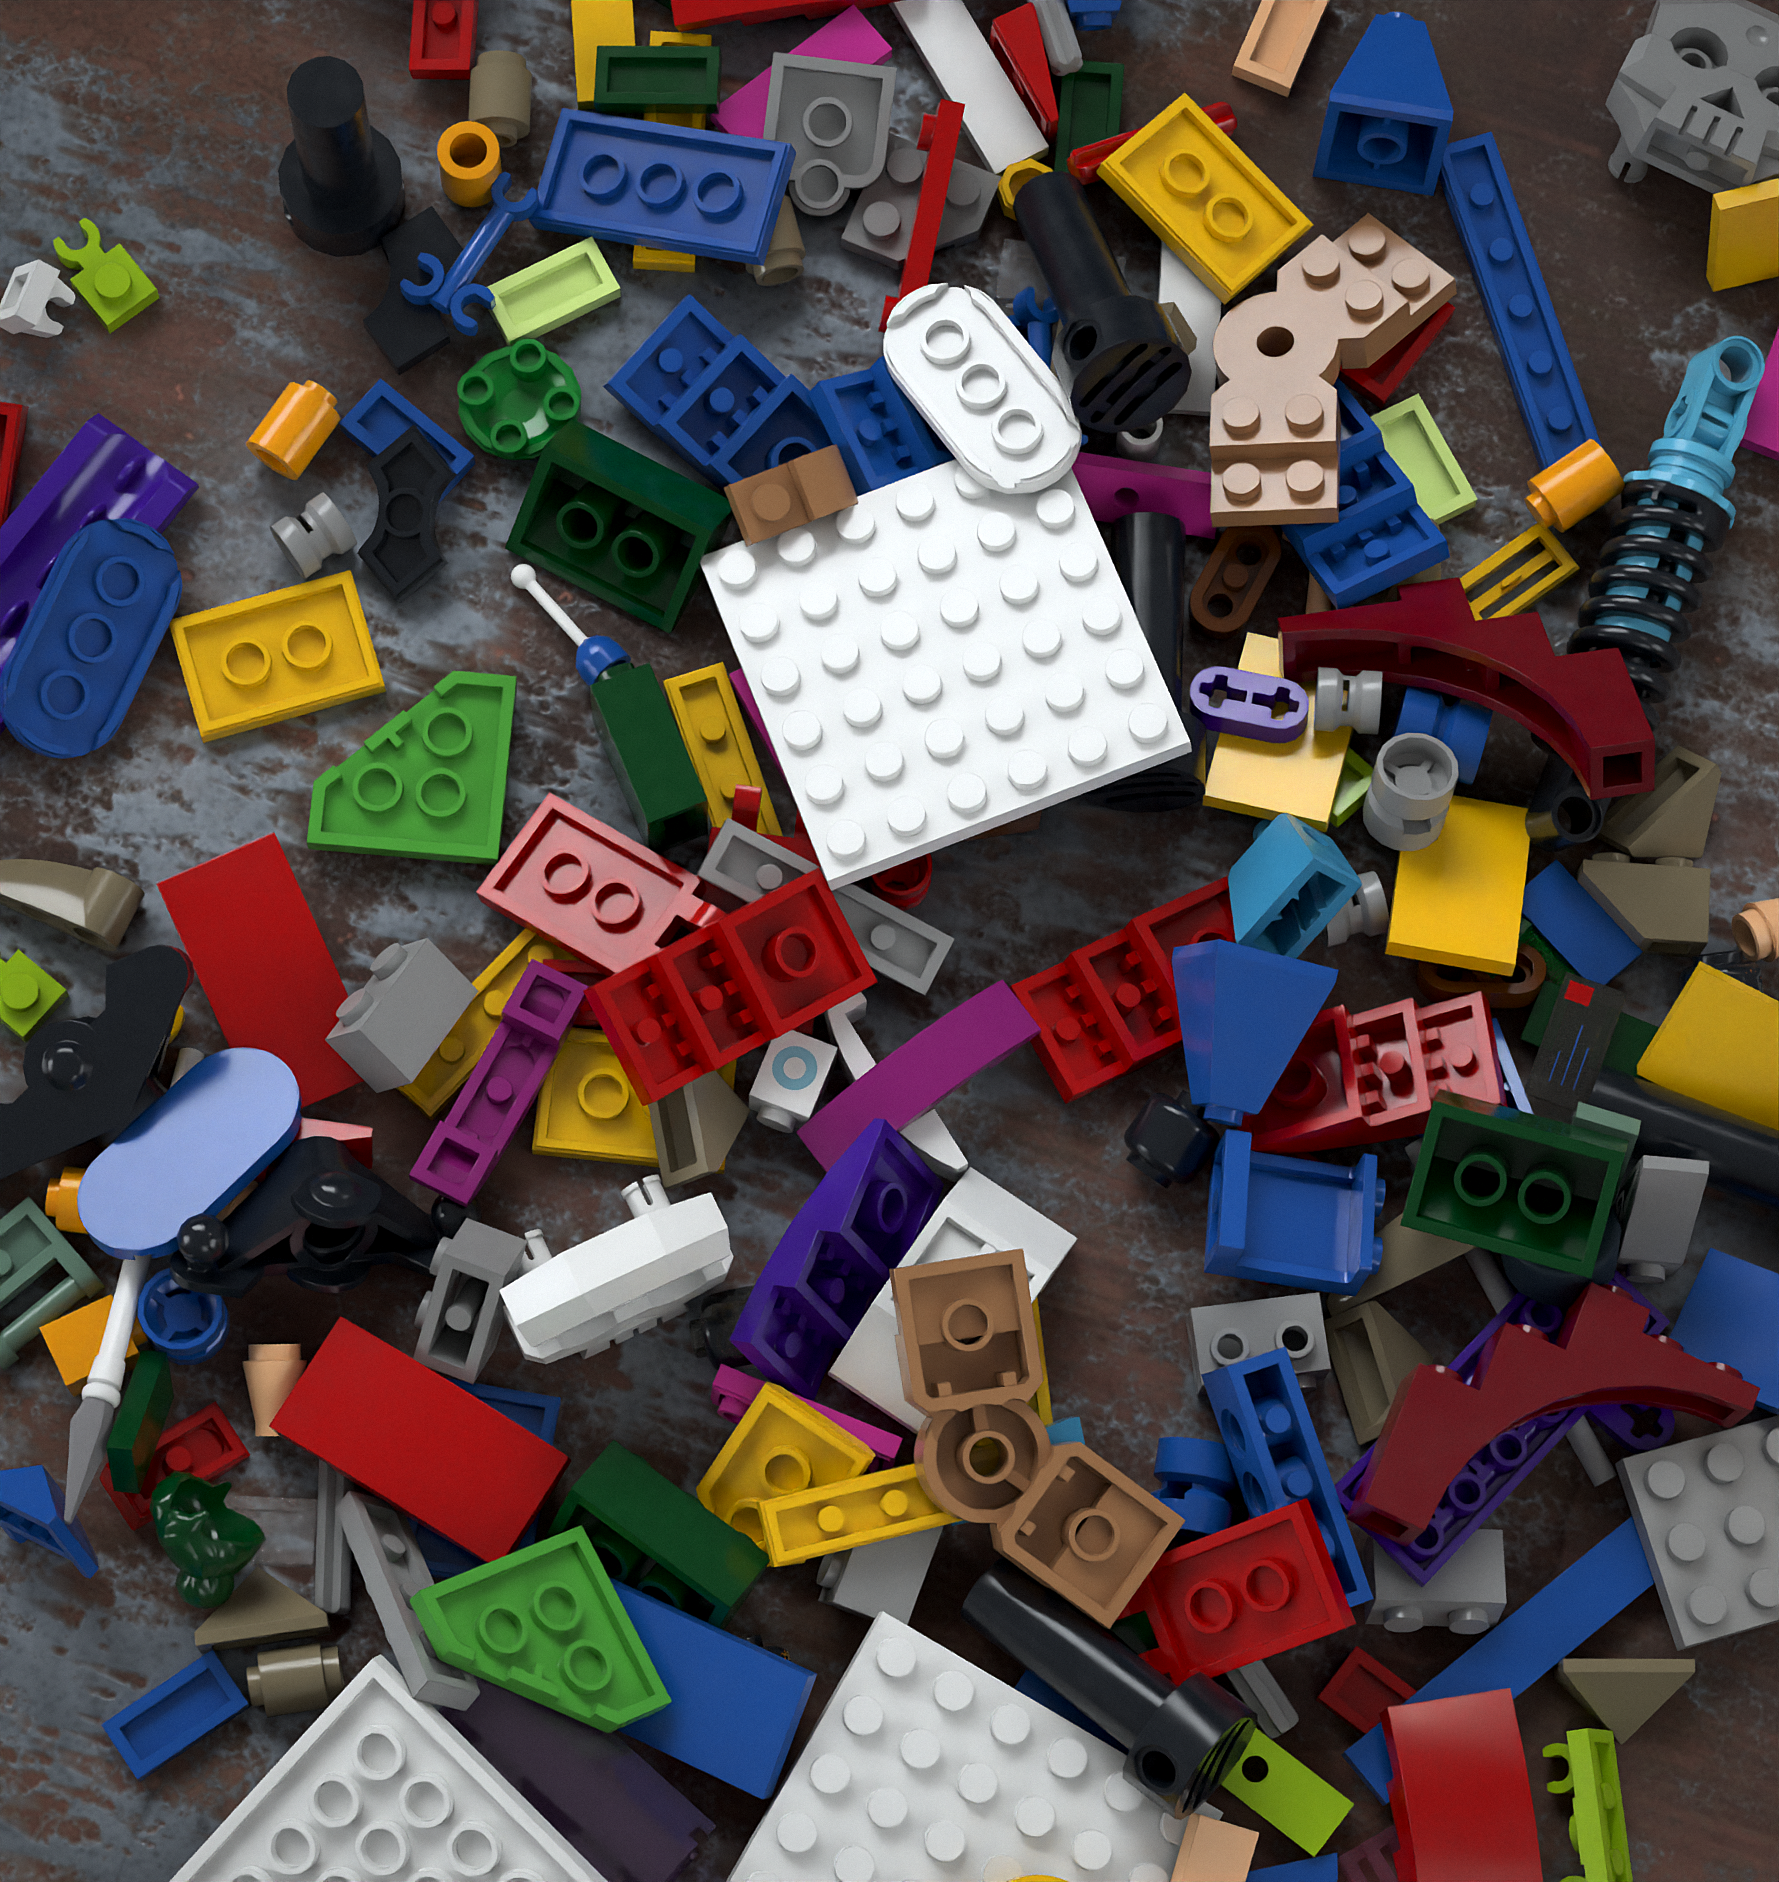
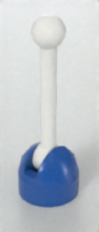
(593, 653)

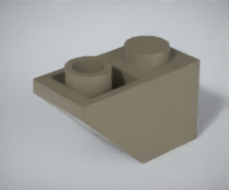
(1655, 905)

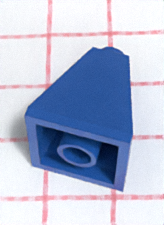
(1387, 111)
(1242, 1021)

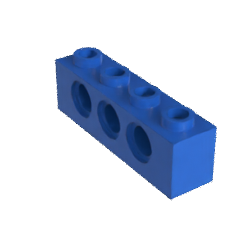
(1280, 1454)

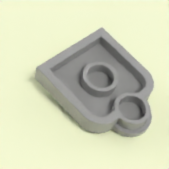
(836, 123)

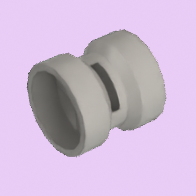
(313, 535)
(1362, 700)
(1363, 913)

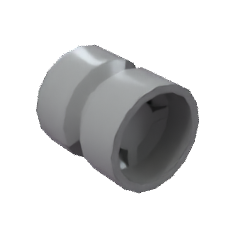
(1410, 791)

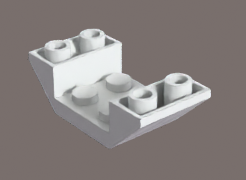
(970, 1221)

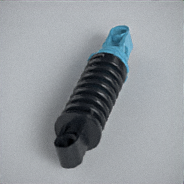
(1654, 559)

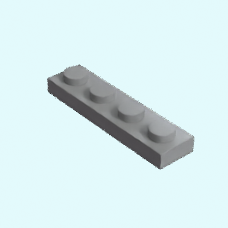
(888, 937)
(393, 1575)

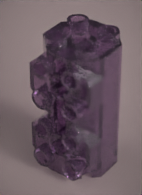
(585, 1786)

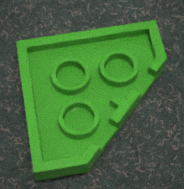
(426, 779)
(547, 1631)

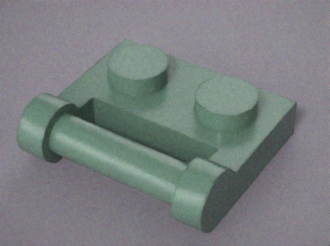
(27, 1251)

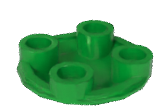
(518, 400)

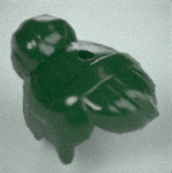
(203, 1537)

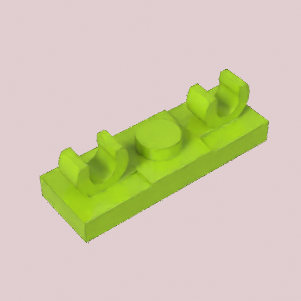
(1598, 1818)

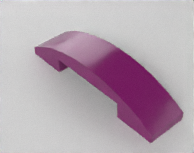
(922, 1071)
(501, 1085)

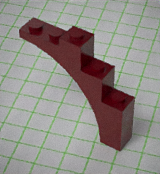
(1506, 663)
(1520, 1377)

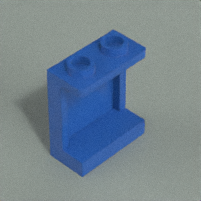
(1292, 1218)

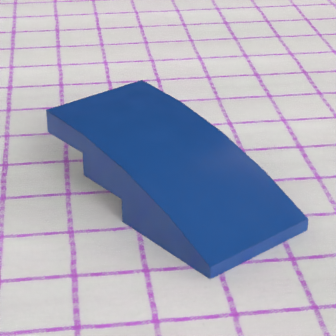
(716, 398)
(879, 427)
(1380, 525)

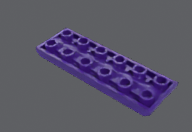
(92, 480)
(1501, 1463)

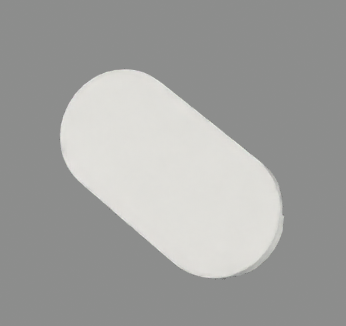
(981, 388)

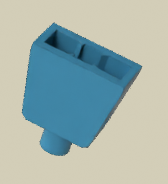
(1288, 886)

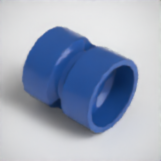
(1459, 727)
(182, 1321)
(1195, 1484)

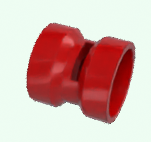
(913, 888)

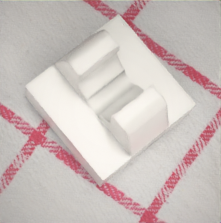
(26, 297)

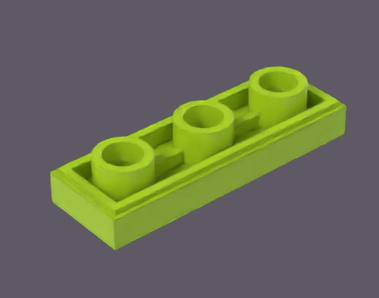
(1289, 1795)

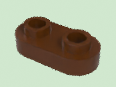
(1234, 582)
(1528, 971)

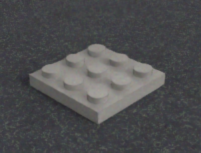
(1711, 1529)

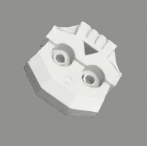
(617, 1277)

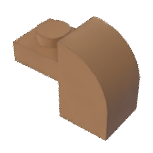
(791, 495)

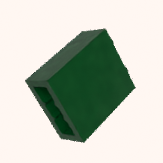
(648, 757)

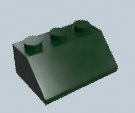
(618, 524)
(1514, 1183)
(661, 1538)

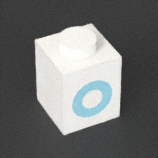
(792, 1080)

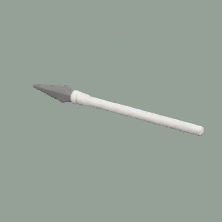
(95, 1417)

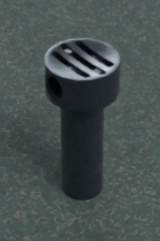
(339, 172)
(1115, 348)
(1151, 565)
(1673, 1125)
(1177, 1736)

